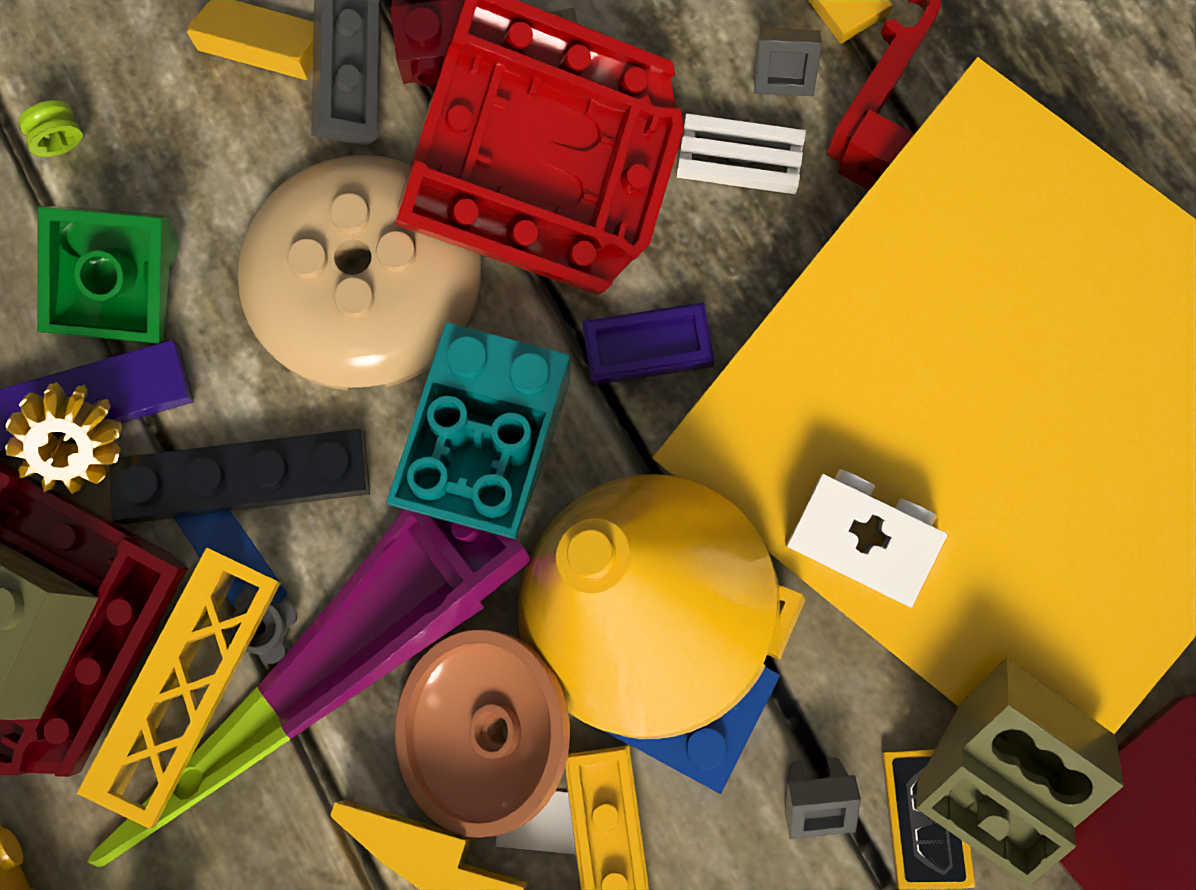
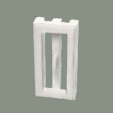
(743, 133)

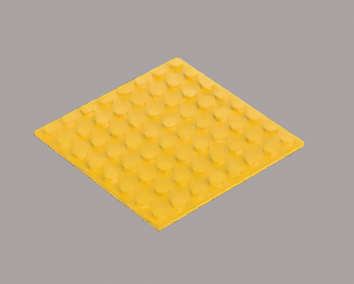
(1022, 363)

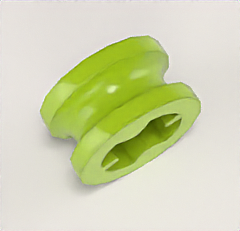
(50, 128)

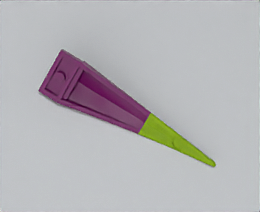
(399, 601)

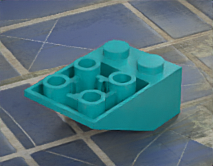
(481, 430)

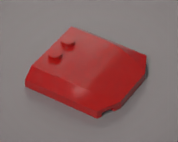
(543, 145)

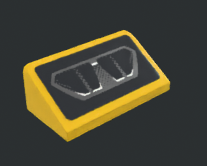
(922, 849)

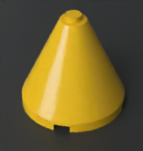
(650, 605)

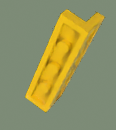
(160, 682)

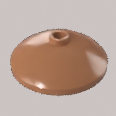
(454, 739)

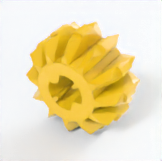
(51, 456)

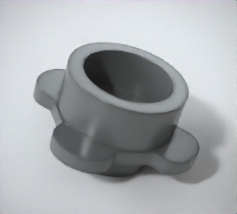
(277, 619)

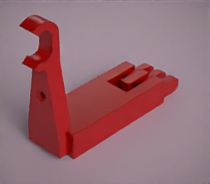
(864, 139)

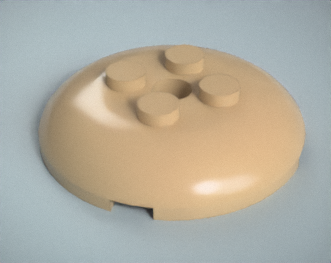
(342, 325)

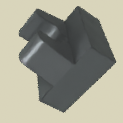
(787, 61)
(821, 804)

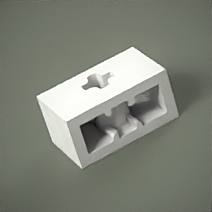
(892, 569)

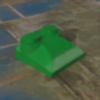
(103, 272)

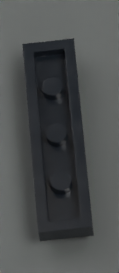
(239, 476)

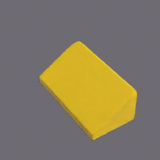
(255, 37)

